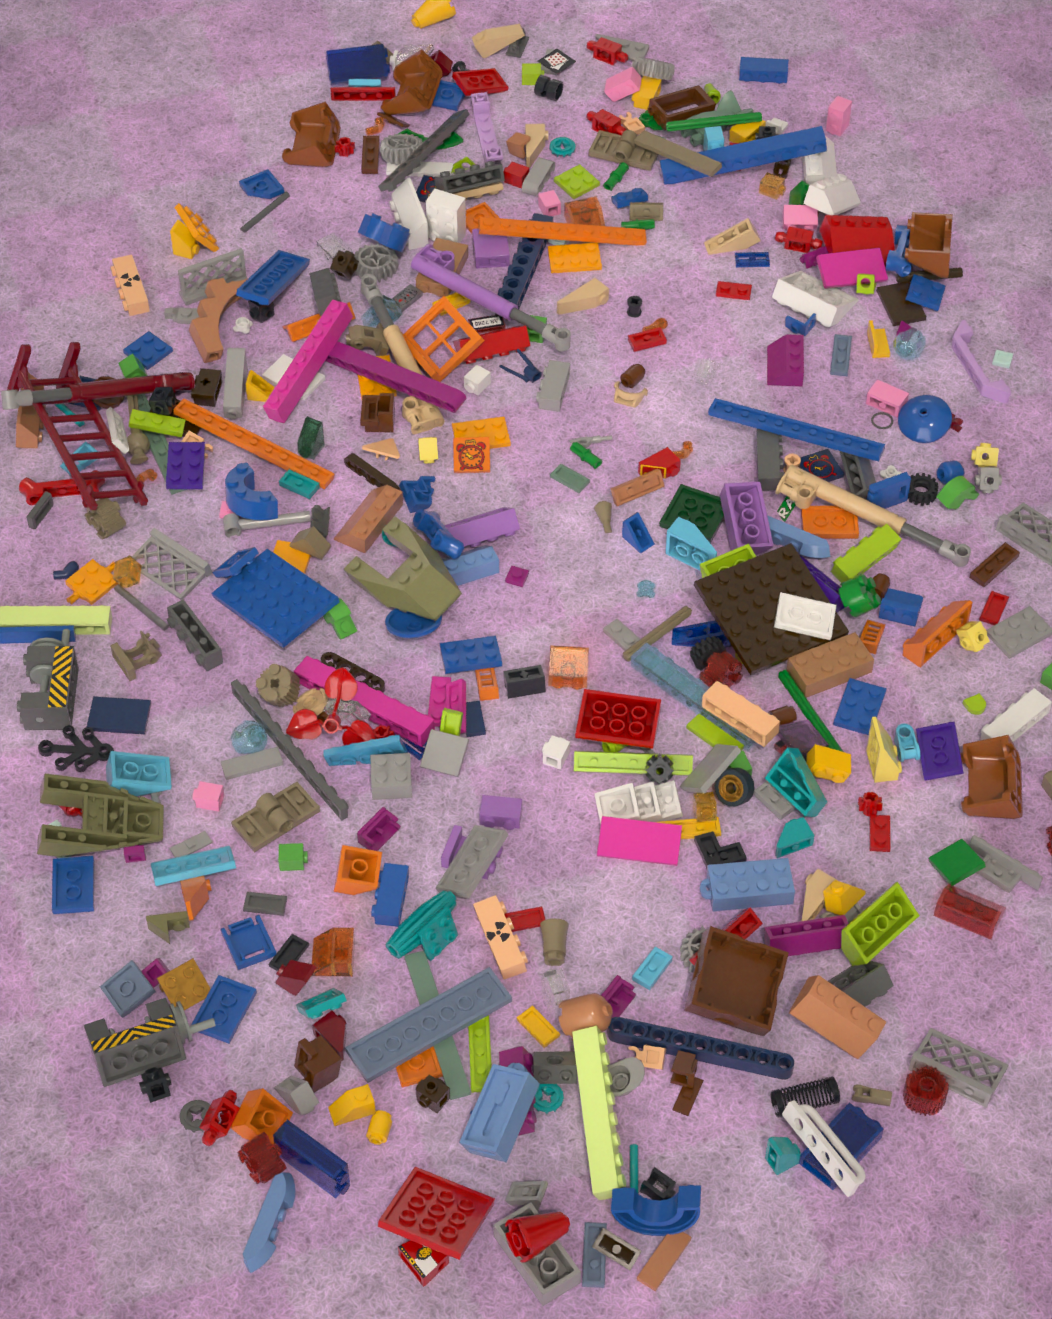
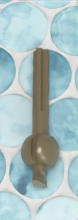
(137, 441)

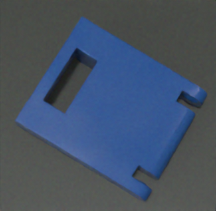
(888, 492)
(248, 939)

